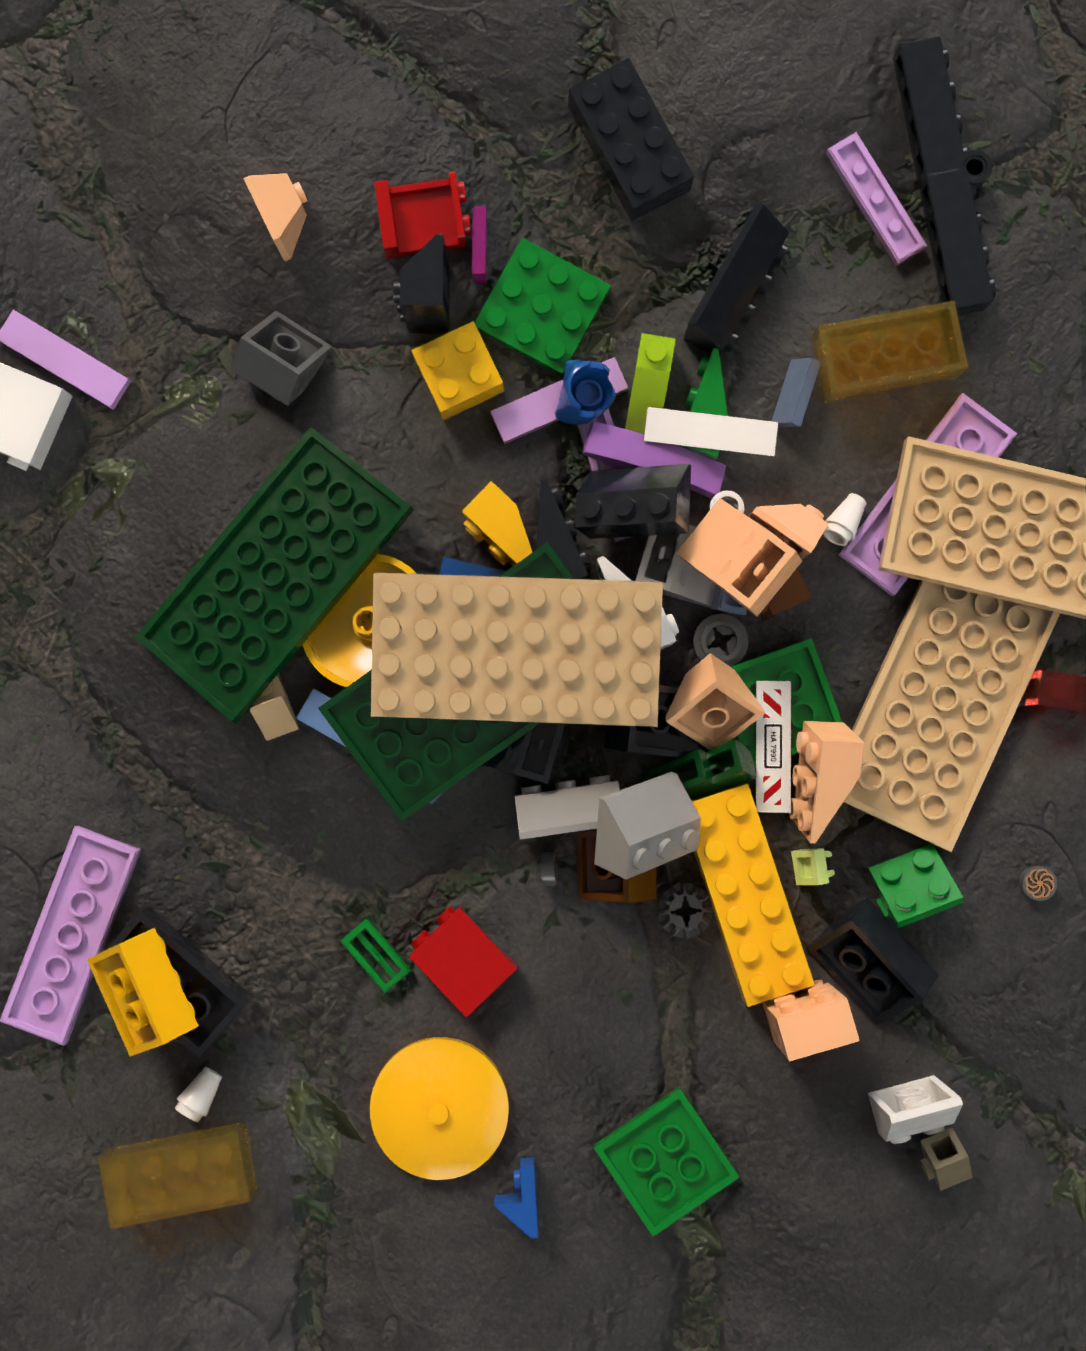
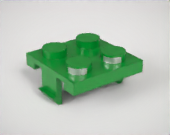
(915, 886)

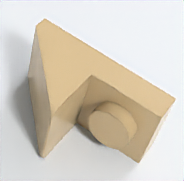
(273, 711)

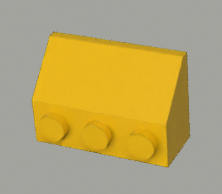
(143, 992)

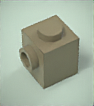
(945, 1159)

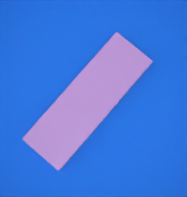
(963, 427)
(69, 932)

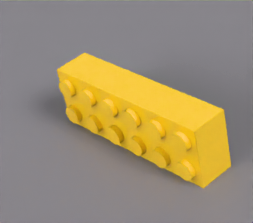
(748, 897)

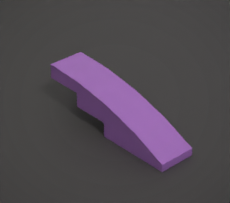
(627, 449)

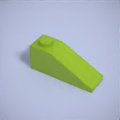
(649, 379)

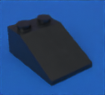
(658, 740)

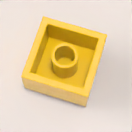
(458, 370)

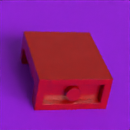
(419, 211)
(461, 960)

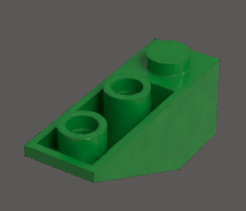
(709, 396)

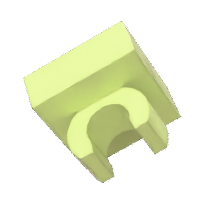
(811, 866)

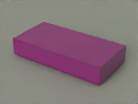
(479, 245)

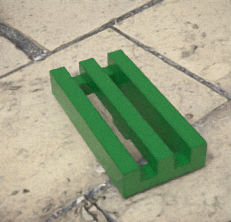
(387, 947)

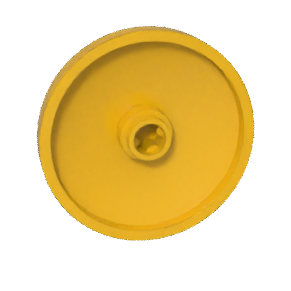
(343, 640)
(439, 1108)

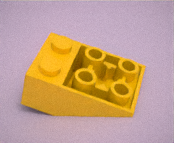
(499, 523)

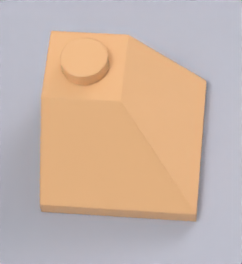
(280, 208)
(797, 524)
(713, 704)

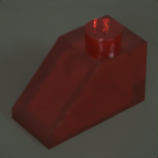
(1057, 691)

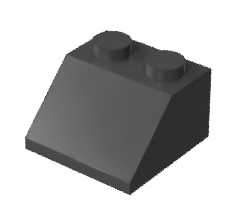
(280, 357)

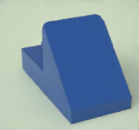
(522, 1207)

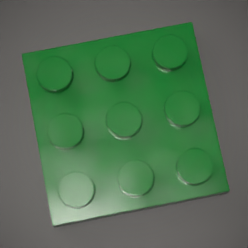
(542, 306)
(809, 688)
(666, 1161)

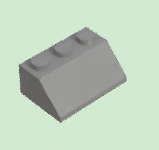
(563, 809)
(645, 826)

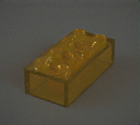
(889, 351)
(177, 1175)

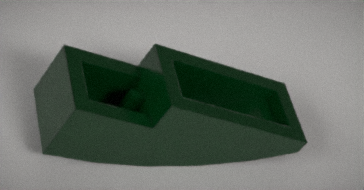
(710, 771)

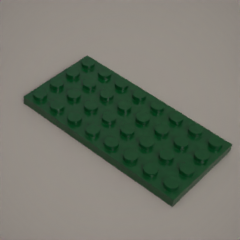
(274, 574)
(424, 757)

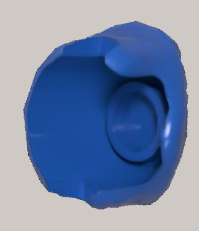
(584, 392)

